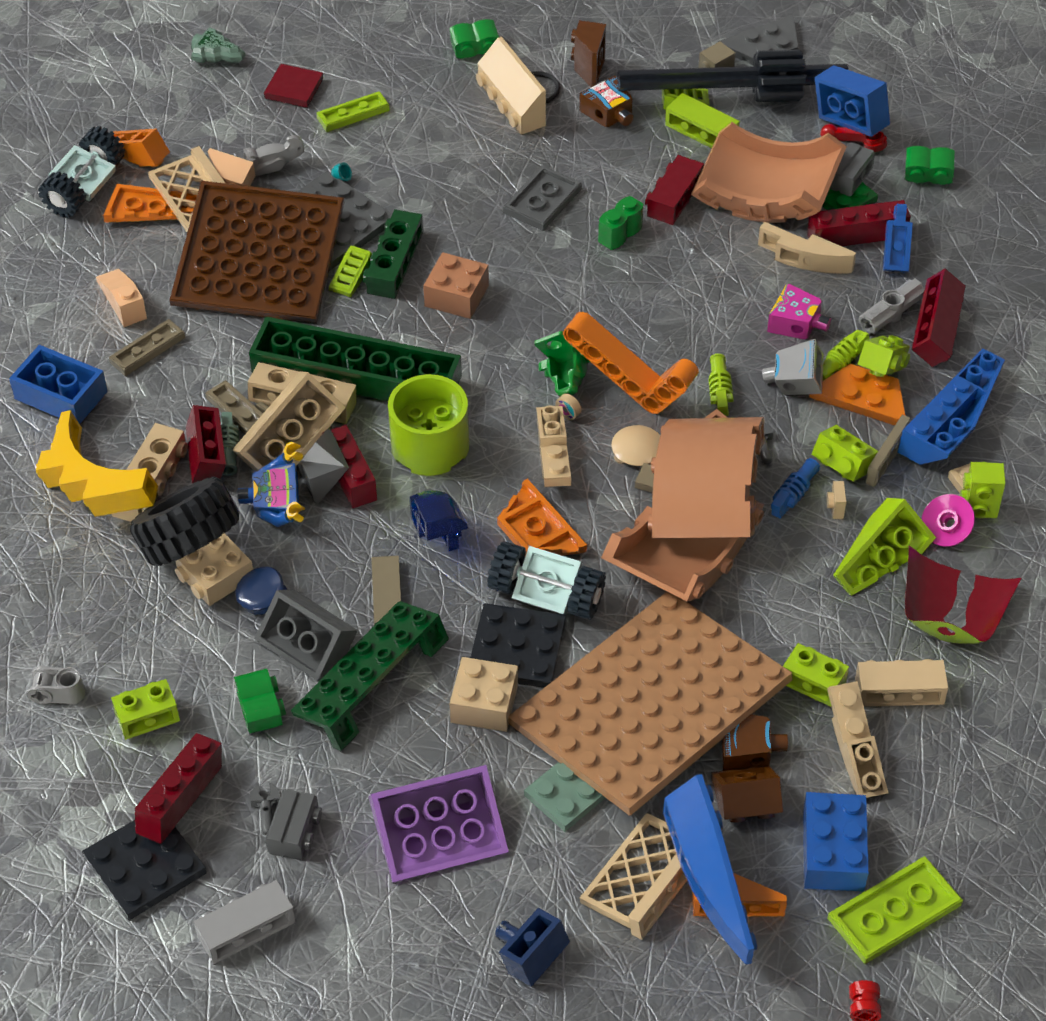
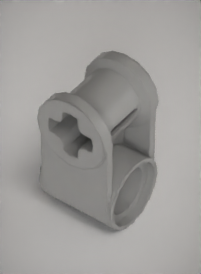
(56, 685)

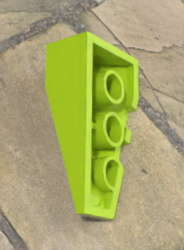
(883, 545)

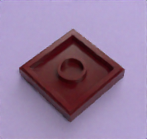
(293, 85)

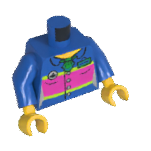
(276, 489)

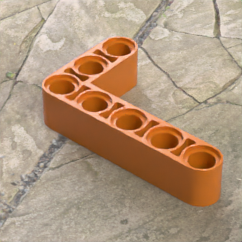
(627, 369)

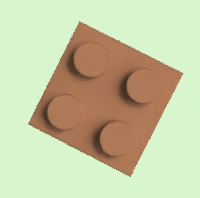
(456, 285)

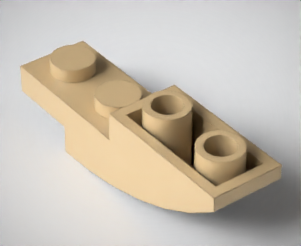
(811, 254)
(553, 446)
(855, 740)

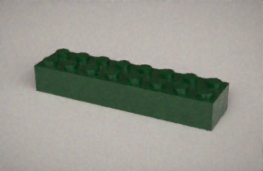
(367, 362)

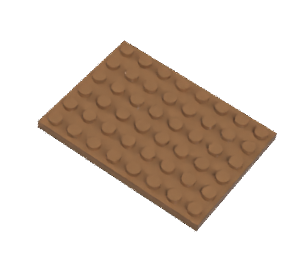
(649, 701)

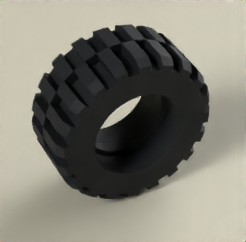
(184, 521)

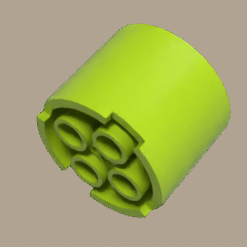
(429, 424)

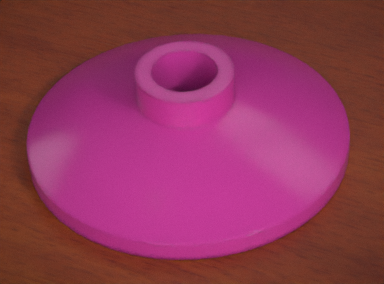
(942, 510)

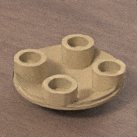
(635, 445)

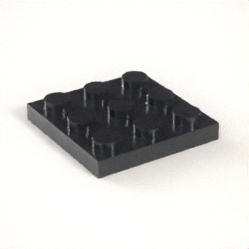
(520, 639)
(142, 870)

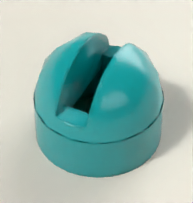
(342, 171)

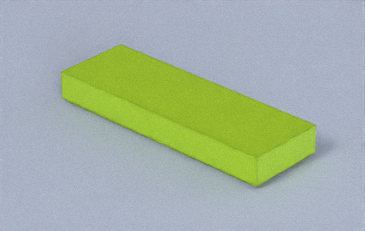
(353, 111)

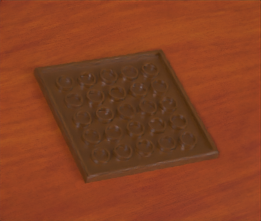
(257, 252)

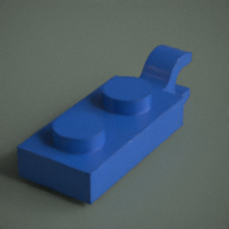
(898, 241)

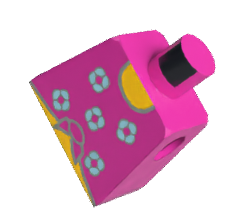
(797, 314)

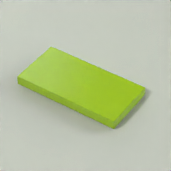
(894, 909)

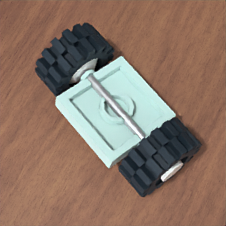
(82, 172)
(546, 580)

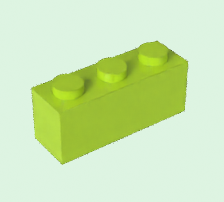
(696, 119)

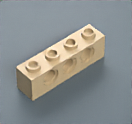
(269, 381)
(160, 455)

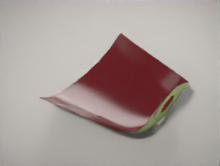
(933, 590)

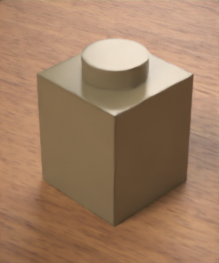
(717, 56)

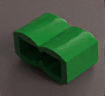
(473, 38)
(929, 165)
(620, 223)
(258, 700)

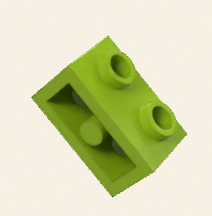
(884, 355)
(844, 452)
(984, 488)
(814, 673)
(145, 709)

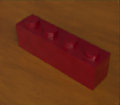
(854, 224)
(938, 318)
(178, 788)

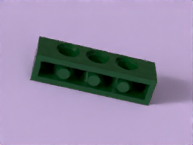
(393, 254)

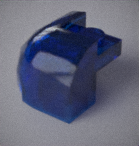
(436, 516)

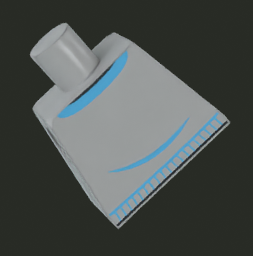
(797, 369)

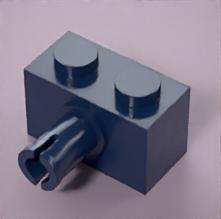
(532, 946)

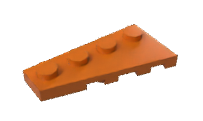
(141, 204)

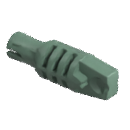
(230, 437)

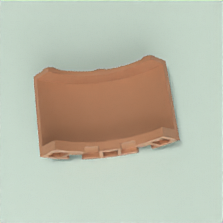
(768, 177)
(705, 477)
(674, 564)

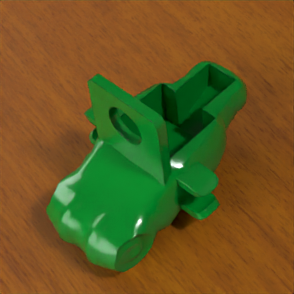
(564, 363)

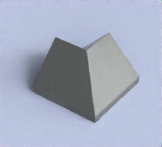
(322, 466)

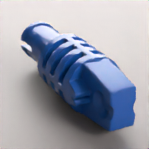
(794, 488)

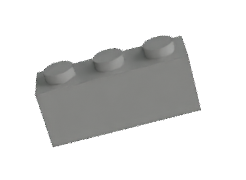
(244, 921)

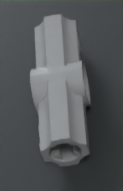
(891, 306)

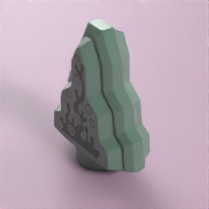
(214, 48)

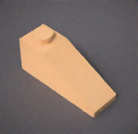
(123, 297)

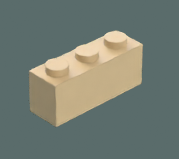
(902, 682)

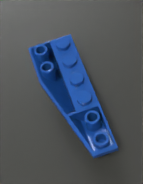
(952, 412)
(706, 864)

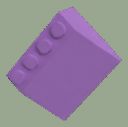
(438, 823)

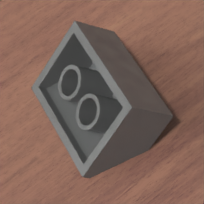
(304, 633)

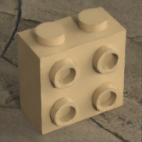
(214, 569)

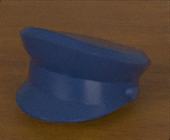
(258, 588)

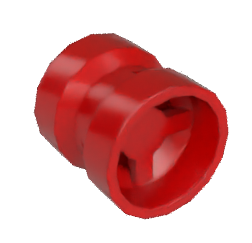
(865, 1001)

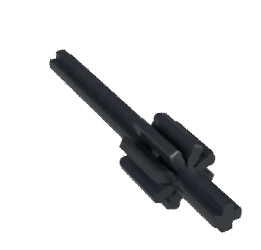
(773, 77)

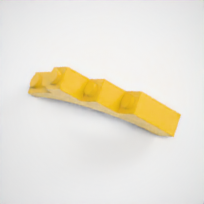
(99, 487)

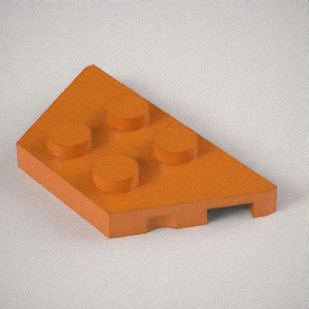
(863, 393)
(536, 523)

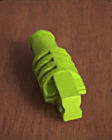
(844, 352)
(720, 383)

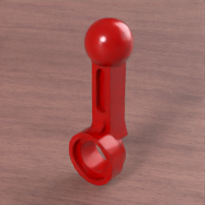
(876, 142)

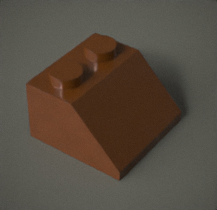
(589, 50)
(747, 793)

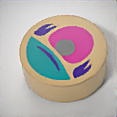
(570, 406)

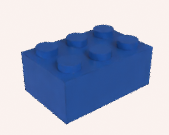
(852, 100)
(58, 383)
(835, 842)

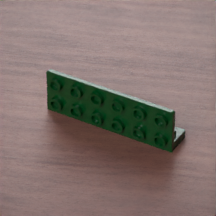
(365, 665)

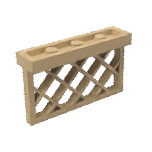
(201, 167)
(651, 902)

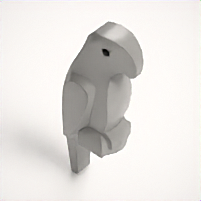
(274, 155)

